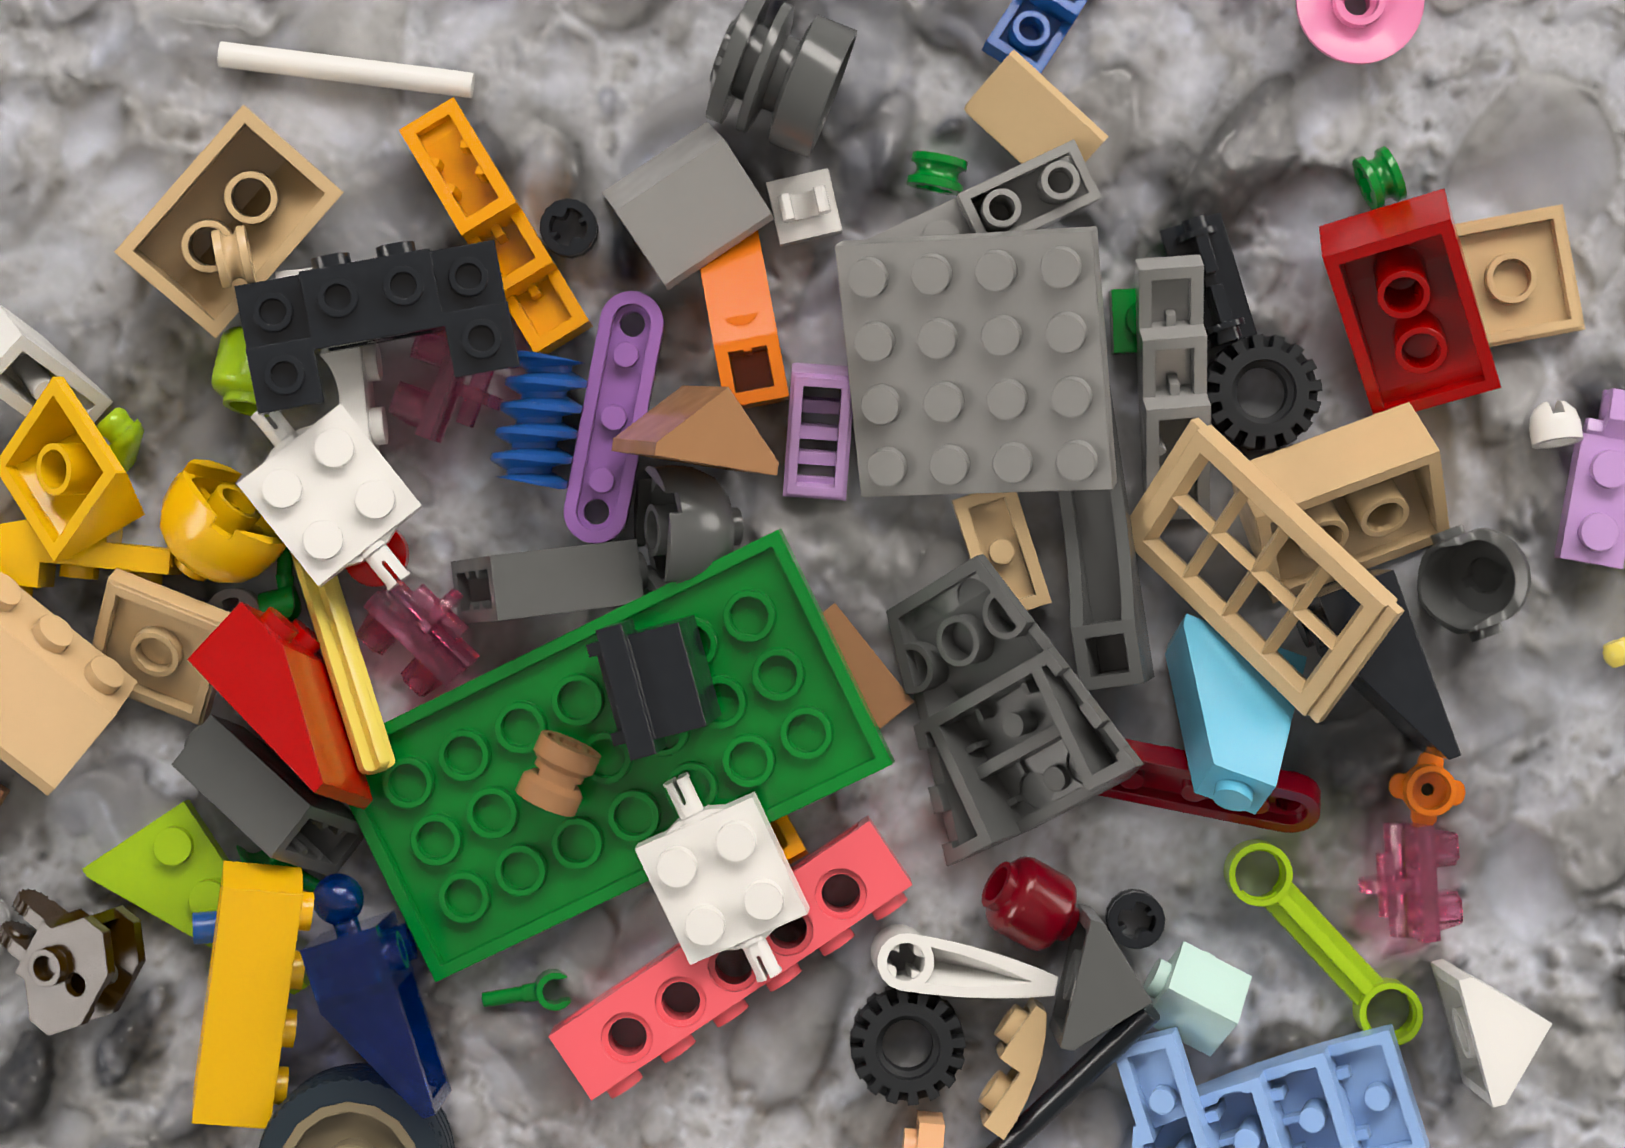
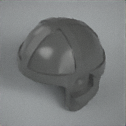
(1473, 580)

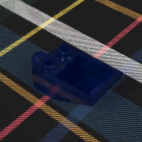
(372, 995)

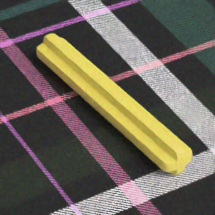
(347, 673)

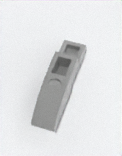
(1015, 200)

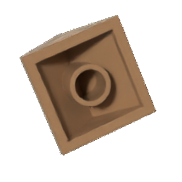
(699, 429)

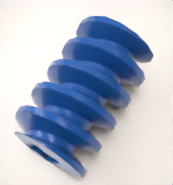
(539, 420)

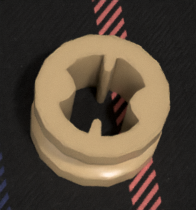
(233, 256)

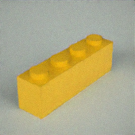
(249, 994)

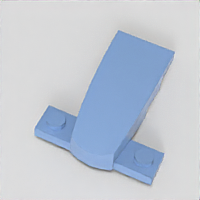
(1314, 1097)

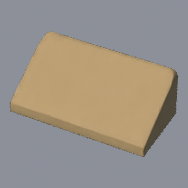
(1030, 113)

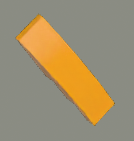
(488, 210)

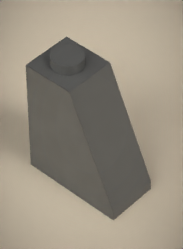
(549, 581)
(267, 798)

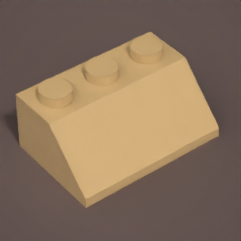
(237, 180)
(1364, 484)
(52, 689)

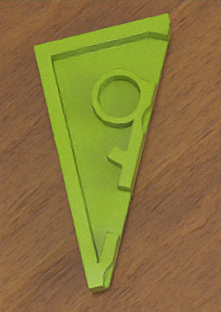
(167, 869)

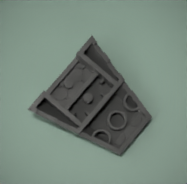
(999, 712)

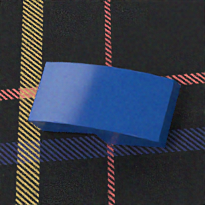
(1033, 30)

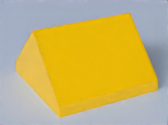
(66, 475)

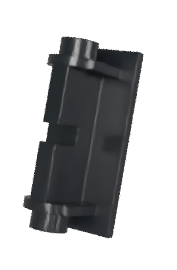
(1225, 302)

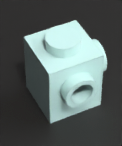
(1197, 996)

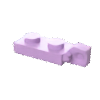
(1595, 490)

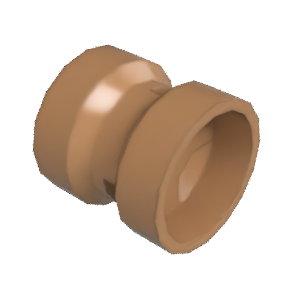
(561, 766)

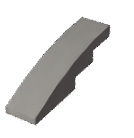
(1171, 362)

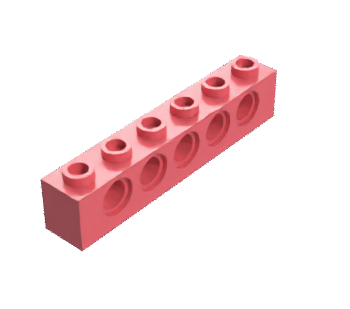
(587, 1036)

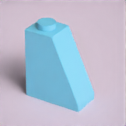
(1228, 717)

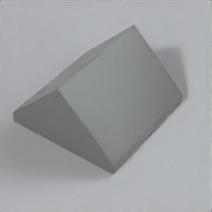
(688, 205)

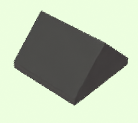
(1094, 986)

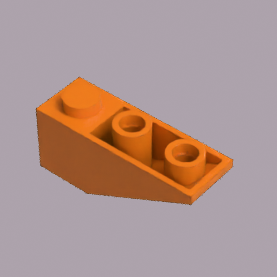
(744, 325)

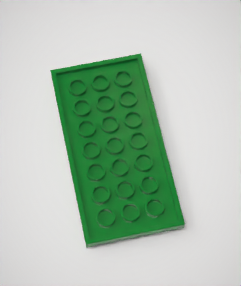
(491, 869)

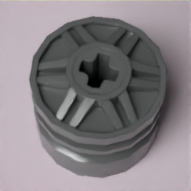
(780, 74)

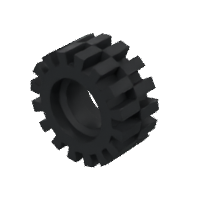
(1299, 392)
(907, 1082)

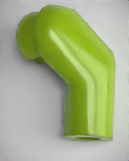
(124, 436)

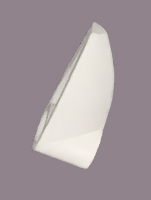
(956, 968)

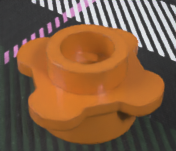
(1445, 790)

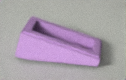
(809, 485)

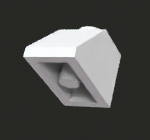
(31, 362)

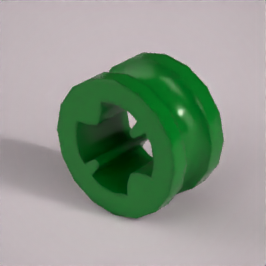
(937, 172)
(1379, 178)

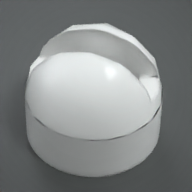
(1555, 429)

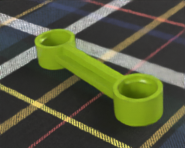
(1322, 939)

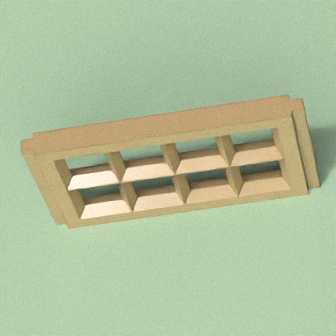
(1346, 652)

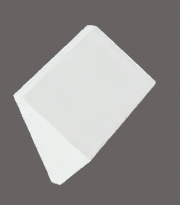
(1488, 1032)

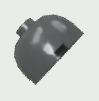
(683, 522)

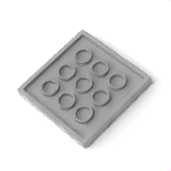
(978, 362)

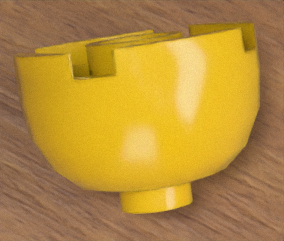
(215, 526)

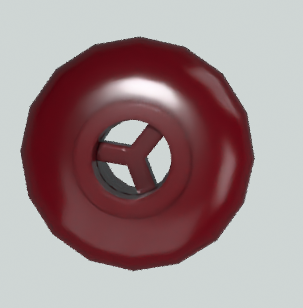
(1030, 903)

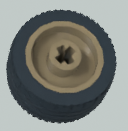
(352, 1110)

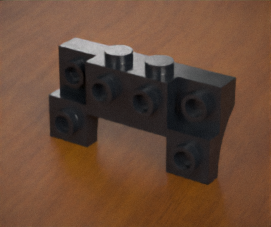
(373, 303)

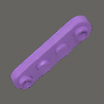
(615, 398)

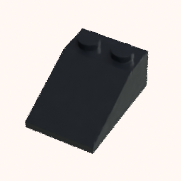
(1396, 674)

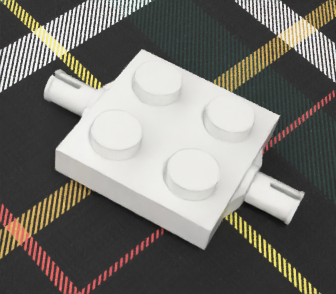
(330, 496)
(722, 878)

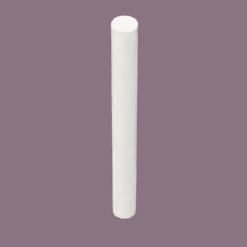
(346, 69)

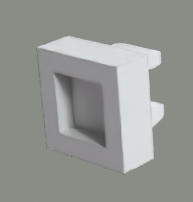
(804, 207)

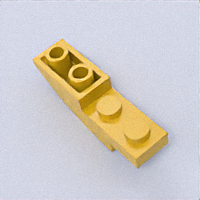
(32, 567)

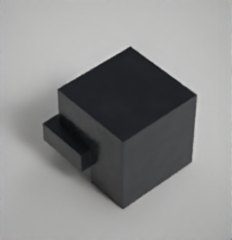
(655, 682)

